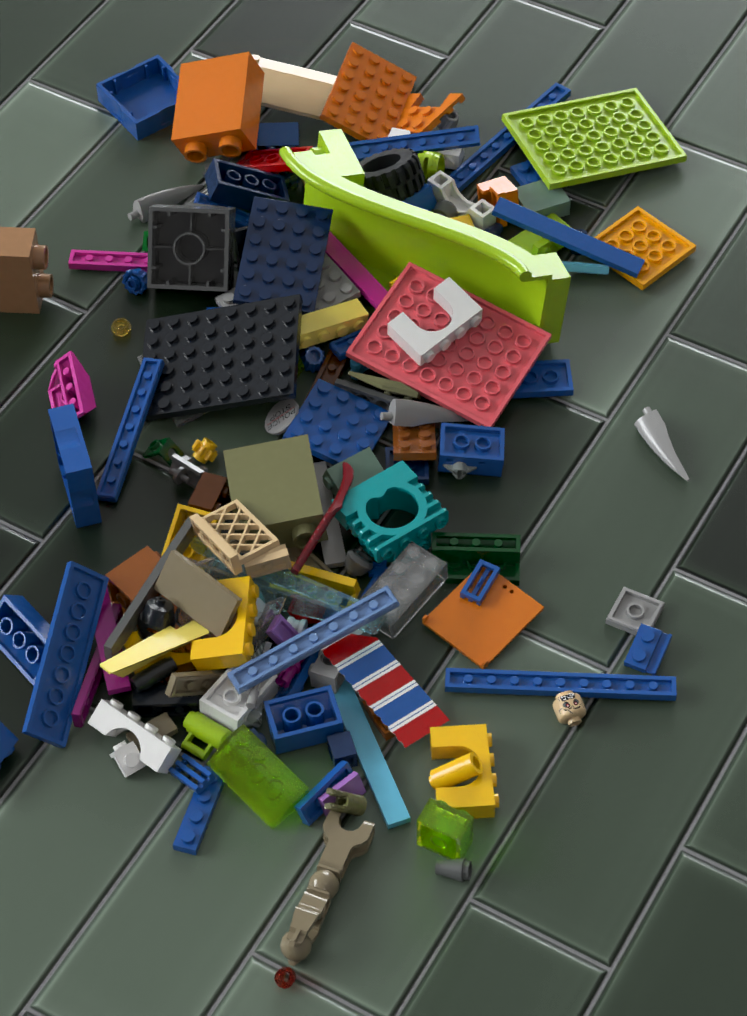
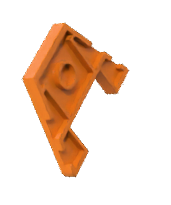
(425, 119)

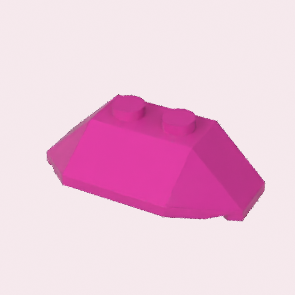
(71, 385)

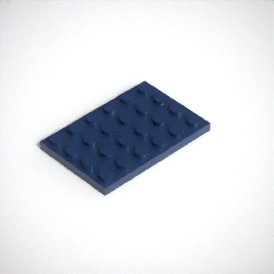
(283, 252)

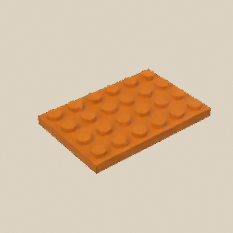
(367, 95)

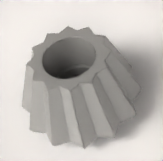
(449, 121)

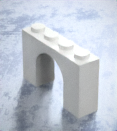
(424, 344)

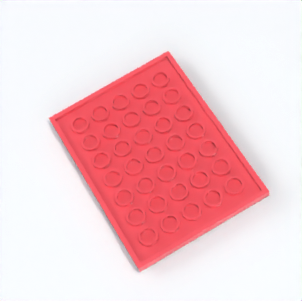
(474, 373)

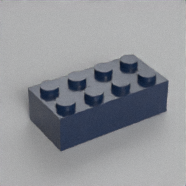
(238, 184)

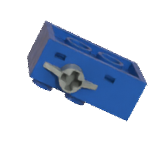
(471, 450)

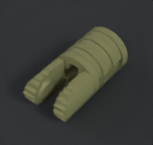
(346, 802)

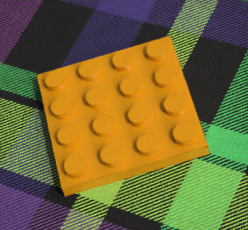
(649, 240)

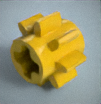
(204, 450)

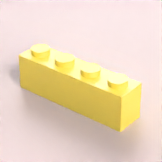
(332, 322)

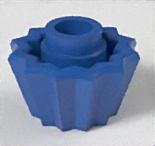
(135, 280)
(312, 358)

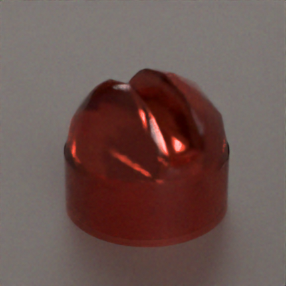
(281, 974)

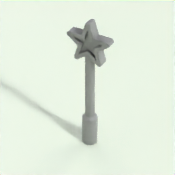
(253, 694)

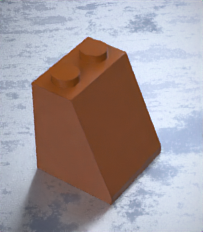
(130, 576)

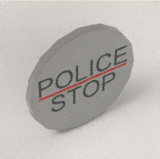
(281, 416)

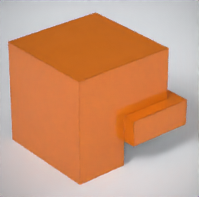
(497, 188)

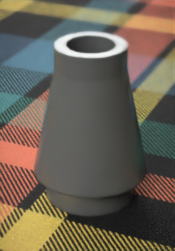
(456, 869)

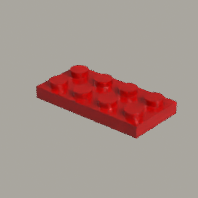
(268, 159)

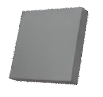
(632, 610)

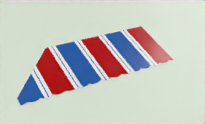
(385, 686)

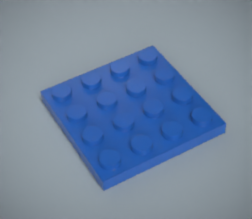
(337, 423)

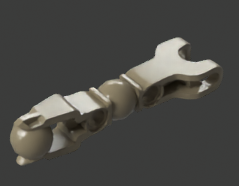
(324, 884)

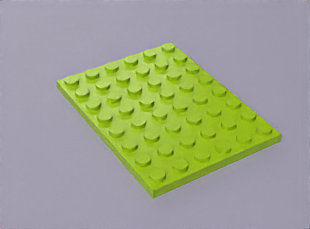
(593, 138)

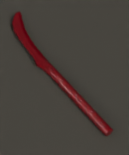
(337, 504)

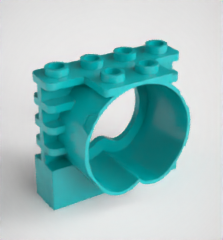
(391, 489)

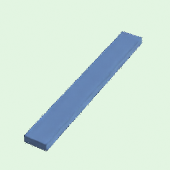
(312, 639)

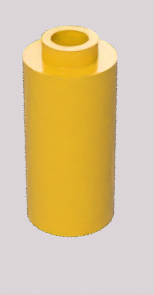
(456, 771)

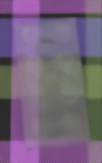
(413, 581)

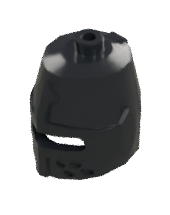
(157, 615)

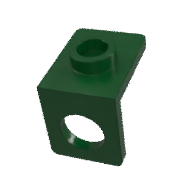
(161, 448)

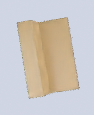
(269, 562)

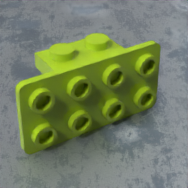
(536, 244)

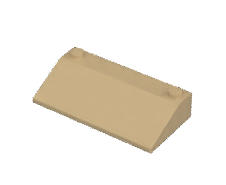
(294, 88)

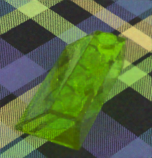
(257, 776)

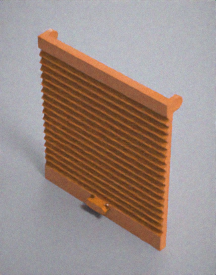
(483, 629)

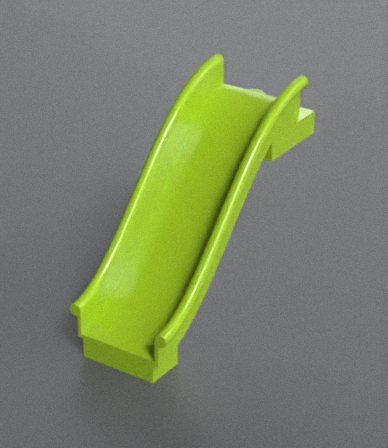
(391, 233)

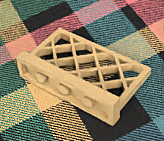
(219, 542)

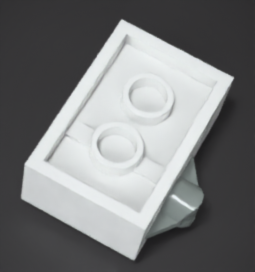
(229, 708)

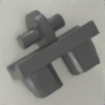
(185, 471)

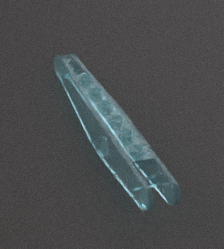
(302, 594)

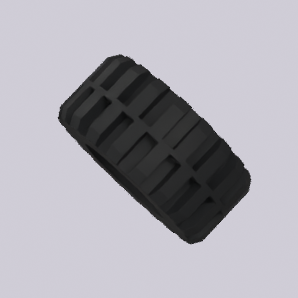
(394, 173)

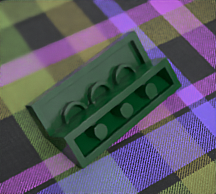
(465, 550)

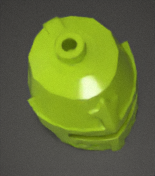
(431, 163)

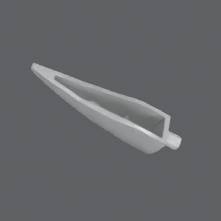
(169, 197)
(416, 413)
(656, 436)

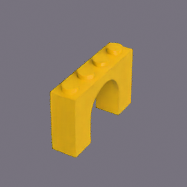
(236, 645)
(457, 741)

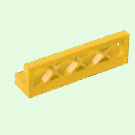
(338, 582)

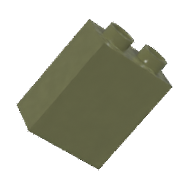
(278, 488)

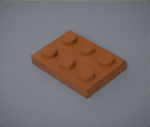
(414, 442)

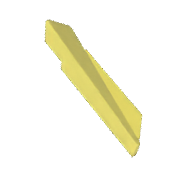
(153, 648)

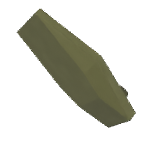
(388, 386)

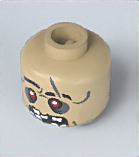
(569, 708)

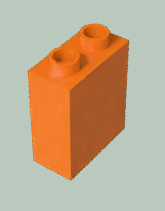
(218, 107)

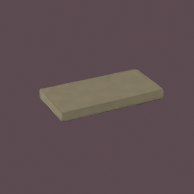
(197, 593)

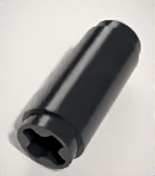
(153, 674)

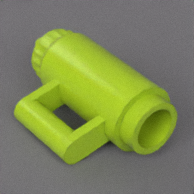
(205, 730)

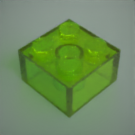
(444, 829)

